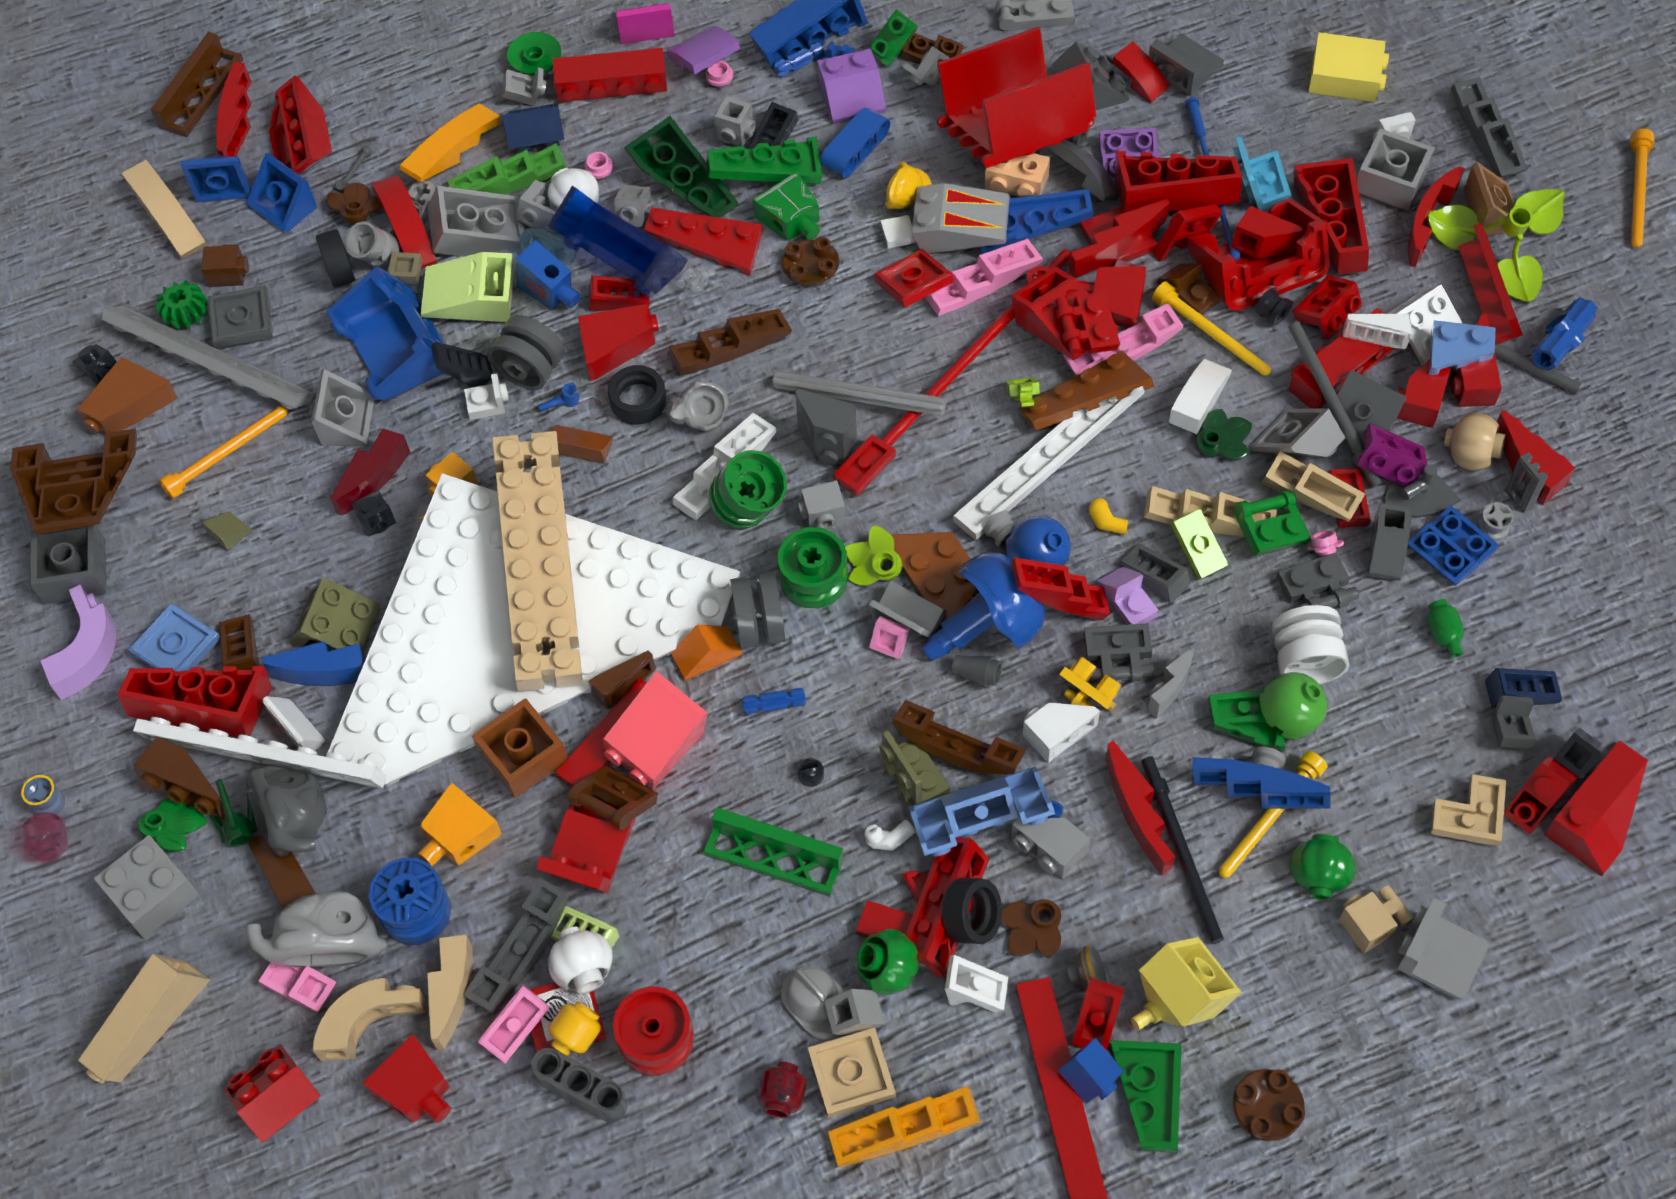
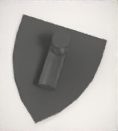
(1426, 495)

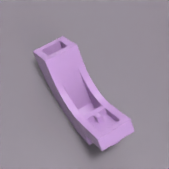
(88, 653)

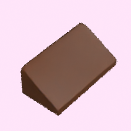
(583, 443)

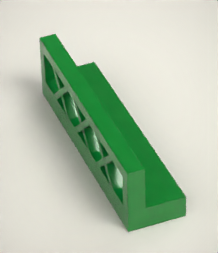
(778, 840)

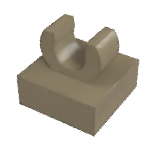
(406, 267)

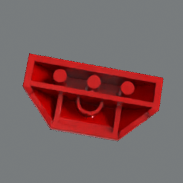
(298, 127)

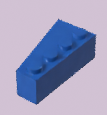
(805, 24)

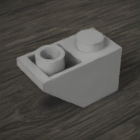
(1054, 843)

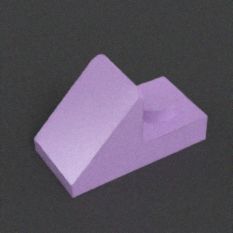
(1127, 596)

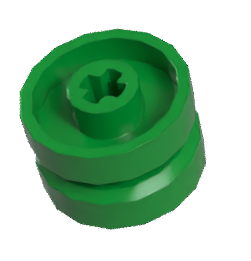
(812, 567)

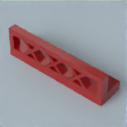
(1489, 286)
(926, 924)

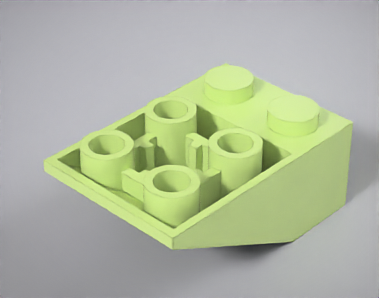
(470, 288)

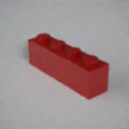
(610, 75)
(1337, 361)

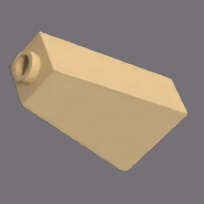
(142, 1016)

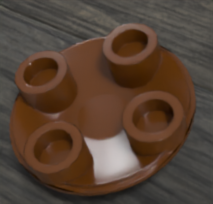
(810, 261)
(1268, 1104)

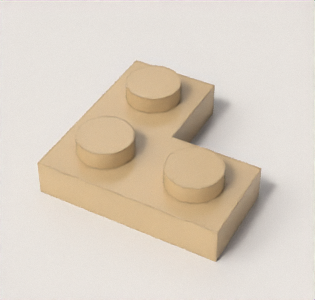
(1478, 819)

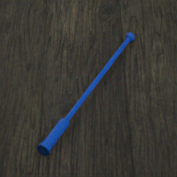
(1192, 105)

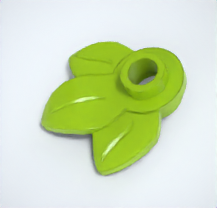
(870, 557)

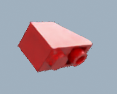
(1265, 235)
(1540, 794)

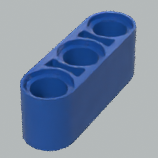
(855, 142)

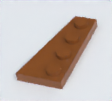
(1085, 391)

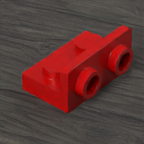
(1329, 305)

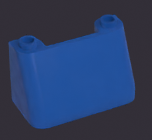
(389, 333)

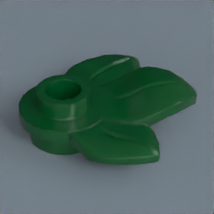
(1226, 433)

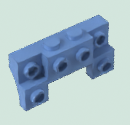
(979, 807)

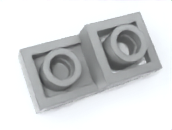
(1174, 678)

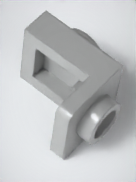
(523, 87)

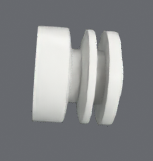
(1311, 643)

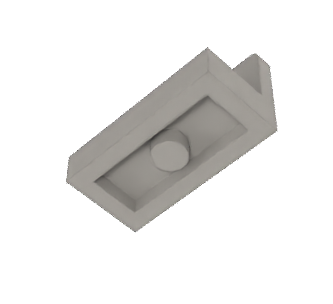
(910, 609)

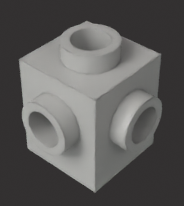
(734, 121)

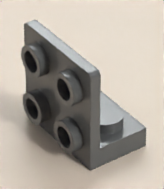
(1185, 63)

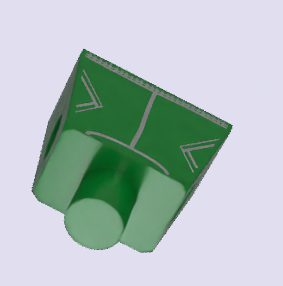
(788, 209)

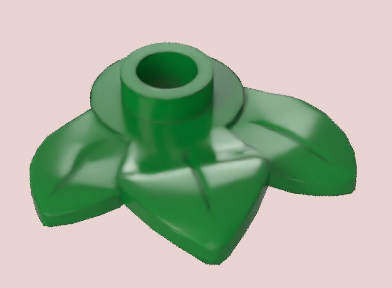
(175, 822)

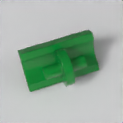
(893, 37)

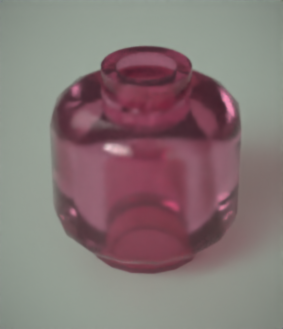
(44, 837)

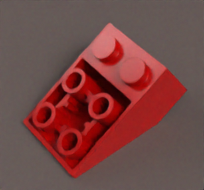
(1036, 307)

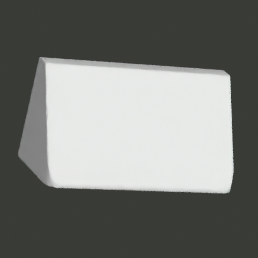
(293, 722)

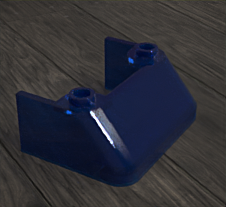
(616, 242)

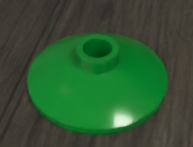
(533, 52)

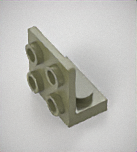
(335, 617)
(912, 769)

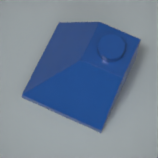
(216, 178)

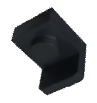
(373, 513)

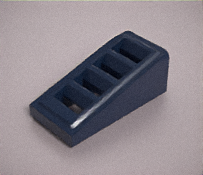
(1502, 683)

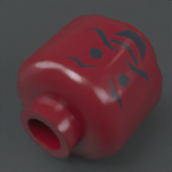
(781, 1090)

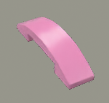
(1136, 341)

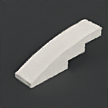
(749, 435)

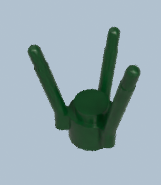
(236, 828)

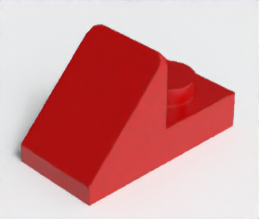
(1098, 1013)

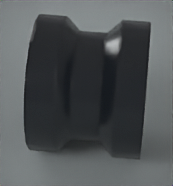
(1273, 306)

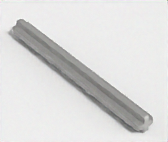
(860, 393)

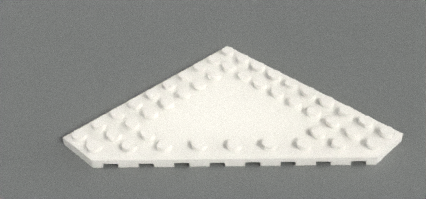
(446, 638)

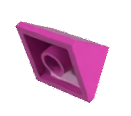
(645, 23)

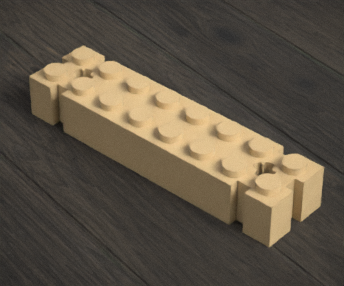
(537, 561)

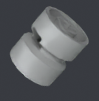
(371, 244)

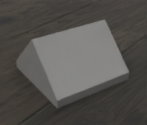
(341, 411)

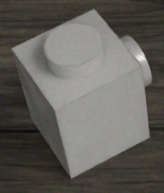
(822, 505)
(854, 1011)

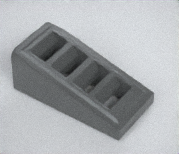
(1170, 584)

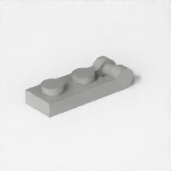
(1034, 14)

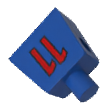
(545, 277)

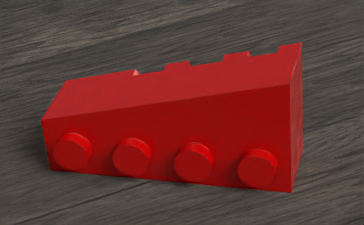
(1180, 180)

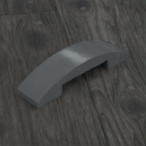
(1096, 179)
(521, 949)

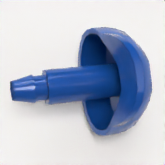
(998, 604)

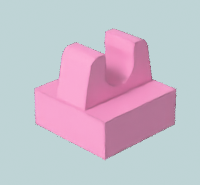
(889, 637)

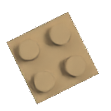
(851, 1072)

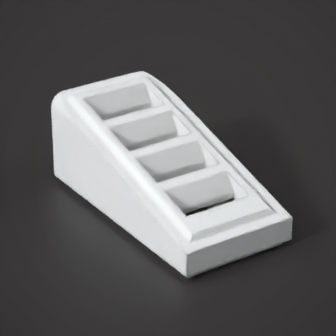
(1380, 329)

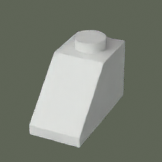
(1058, 727)

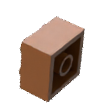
(520, 748)

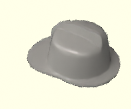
(804, 998)

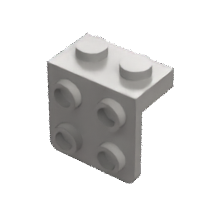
(1442, 952)

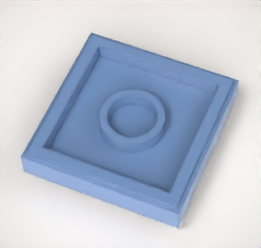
(174, 641)

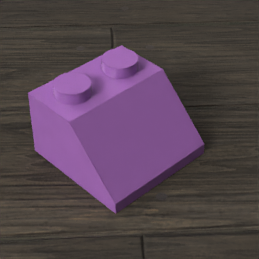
(850, 84)

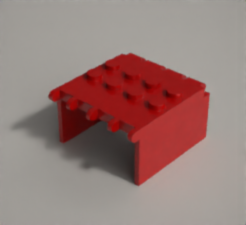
(1007, 103)

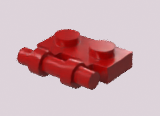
(1095, 320)

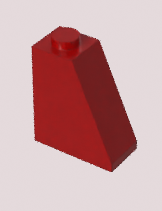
(616, 337)

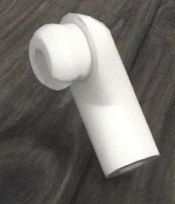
(888, 840)

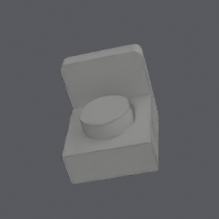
(928, 69)
(631, 203)

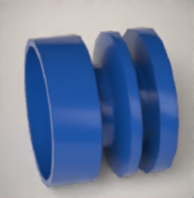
(420, 914)

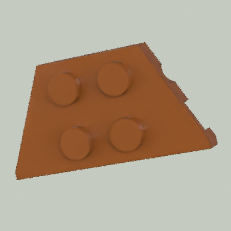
(933, 566)

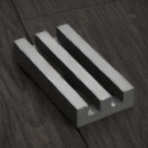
(1530, 487)

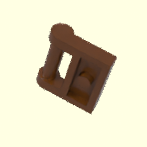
(617, 790)

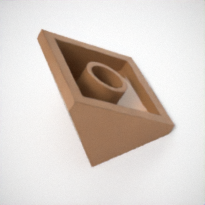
(1488, 196)

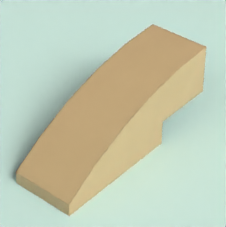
(1313, 487)
(448, 987)

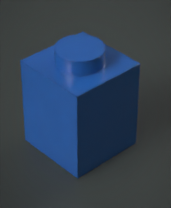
(1091, 1072)

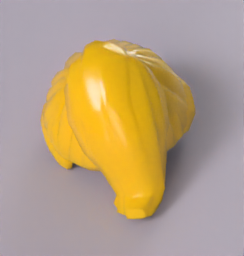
(903, 186)

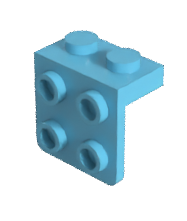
(1262, 177)

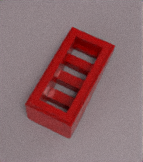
(602, 302)

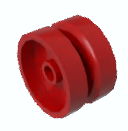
(648, 1011)

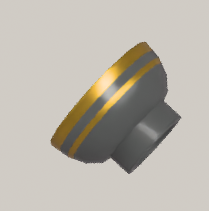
(1086, 966)

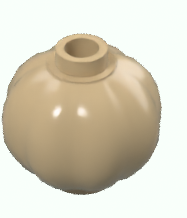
(1475, 441)

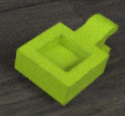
(1022, 390)

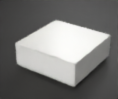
(897, 231)

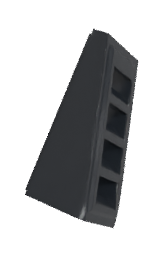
(775, 112)
(464, 365)

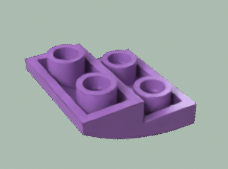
(704, 49)
(1129, 140)

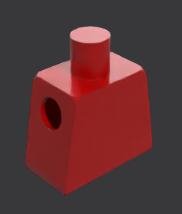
(1123, 291)
(410, 1083)

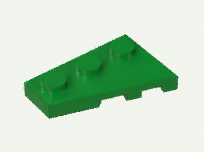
(1152, 1091)

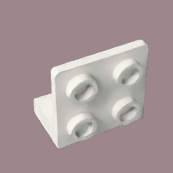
(1423, 310)

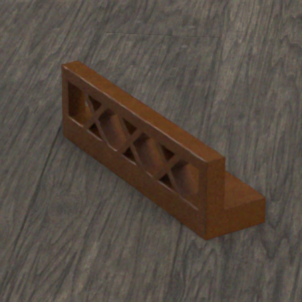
(188, 85)

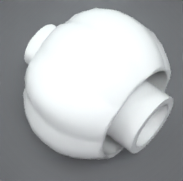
(564, 179)
(580, 960)

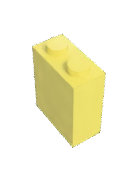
(1348, 67)

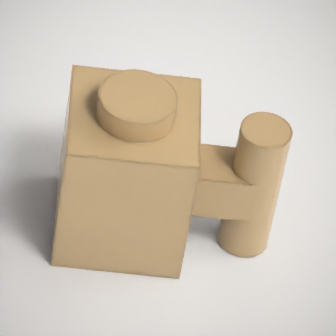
(1370, 920)

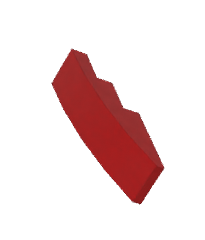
(234, 104)
(1126, 234)
(1059, 589)
(1135, 799)

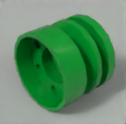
(757, 478)

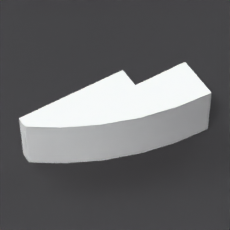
(1199, 395)

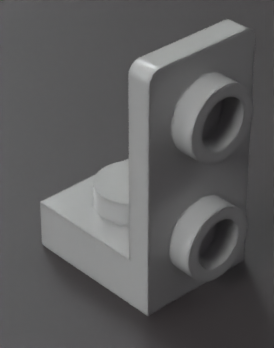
(533, 209)

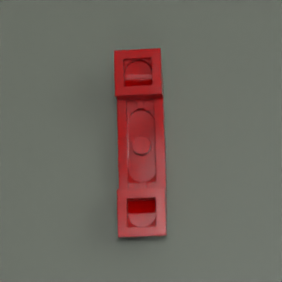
(1440, 192)
(404, 218)

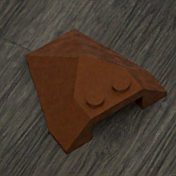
(71, 489)

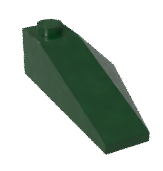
(676, 164)

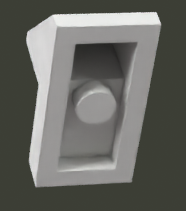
(975, 985)

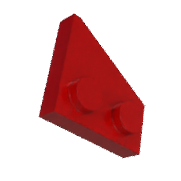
(1185, 224)

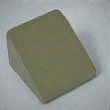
(226, 529)

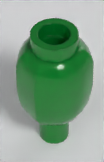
(1446, 626)

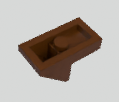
(1190, 287)

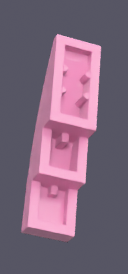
(986, 276)

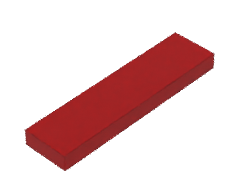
(590, 753)

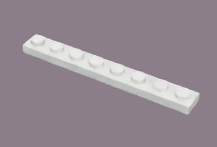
(1040, 463)
(273, 753)

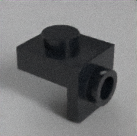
(94, 362)

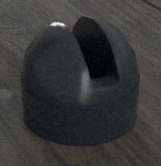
(812, 776)

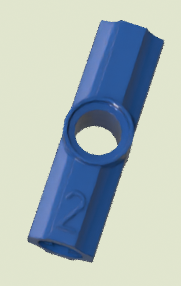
(1564, 334)

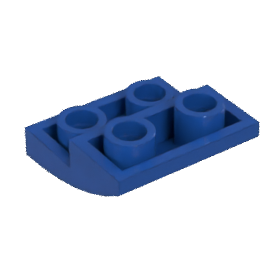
(1453, 545)

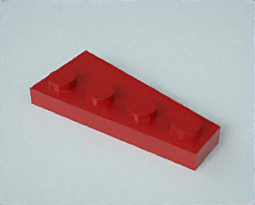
(721, 239)

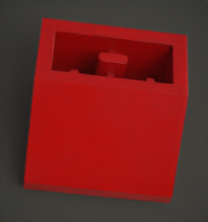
(270, 1092)

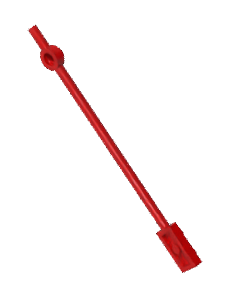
(877, 453)

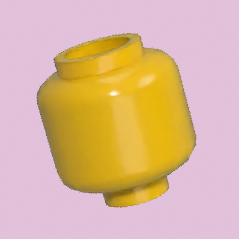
(574, 1028)

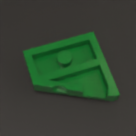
(1241, 717)

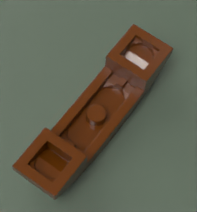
(955, 747)
(281, 872)

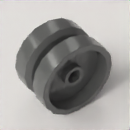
(526, 352)
(757, 610)

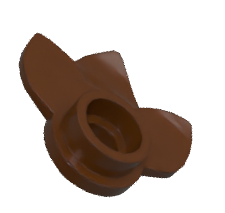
(354, 203)
(1028, 931)

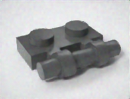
(1316, 577)
(1119, 643)

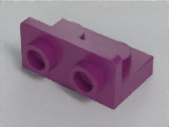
(1392, 456)

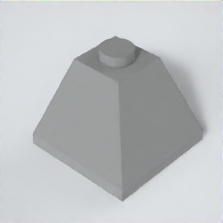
(1301, 434)

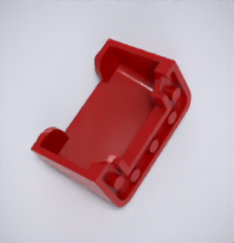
(1249, 278)

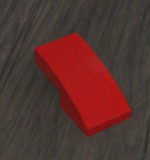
(1145, 75)

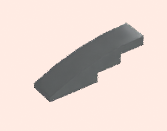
(1488, 128)

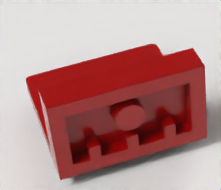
(585, 851)

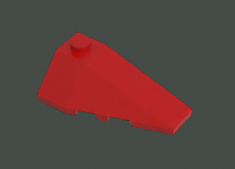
(1601, 810)

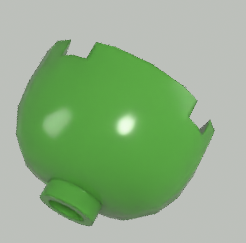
(1294, 704)

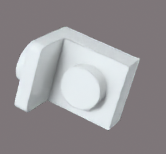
(1398, 124)
(486, 399)

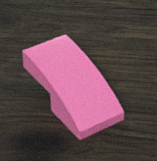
(298, 985)

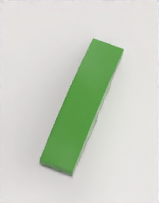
(512, 173)

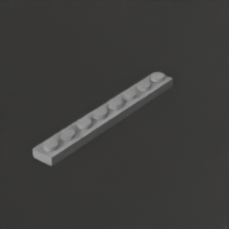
(215, 360)

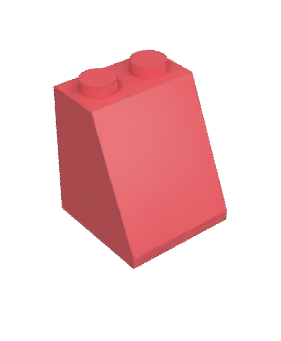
(655, 731)

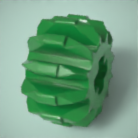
(181, 305)

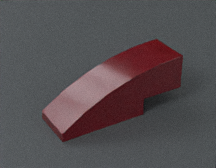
(370, 470)

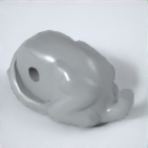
(320, 932)

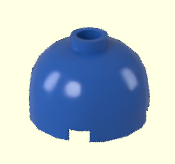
(1039, 540)

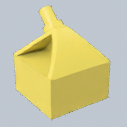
(1184, 985)

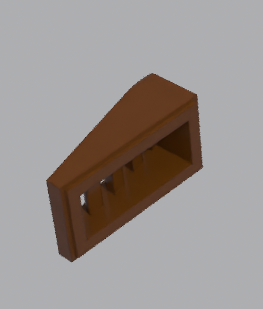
(247, 649)
(616, 682)

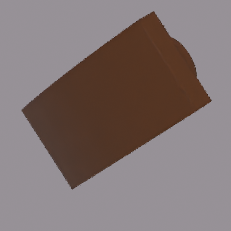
(919, 45)

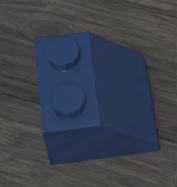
(533, 127)

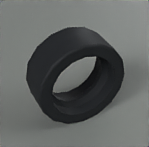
(335, 258)
(637, 413)
(956, 909)

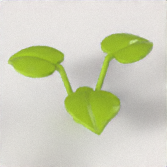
(1537, 211)

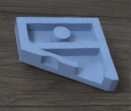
(1459, 345)

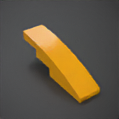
(445, 145)
(903, 1127)

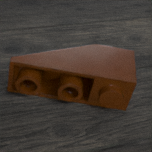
(174, 773)

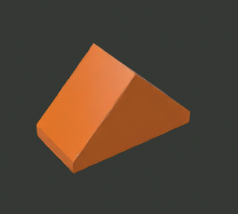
(705, 649)

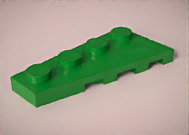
(767, 162)

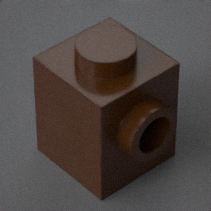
(224, 265)

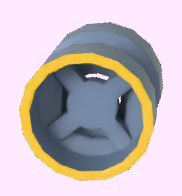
(42, 795)

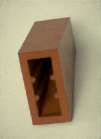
(124, 398)

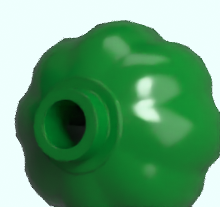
(1323, 866)
(887, 962)

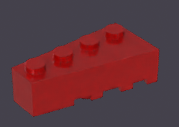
(1332, 194)
(207, 699)

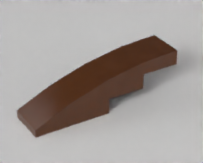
(728, 343)

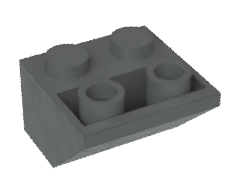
(1107, 84)

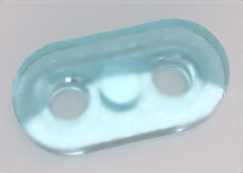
(550, 241)

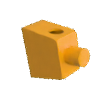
(456, 828)

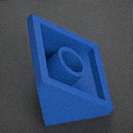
(280, 194)

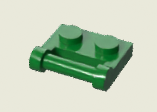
(1275, 532)

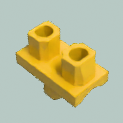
(1079, 675)

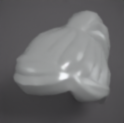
(699, 406)

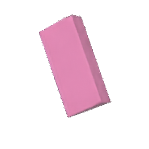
(513, 1023)

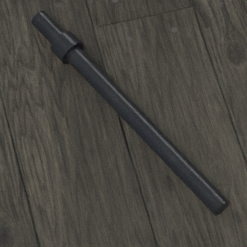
(1182, 850)

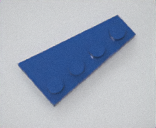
(1043, 214)

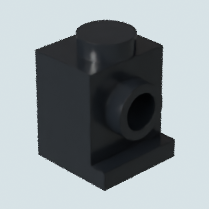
(1579, 753)

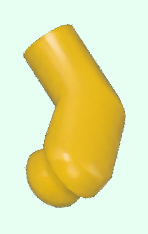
(1104, 519)

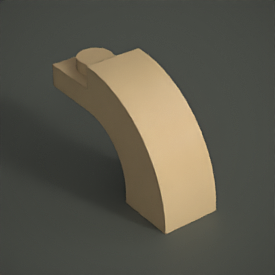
(356, 1010)

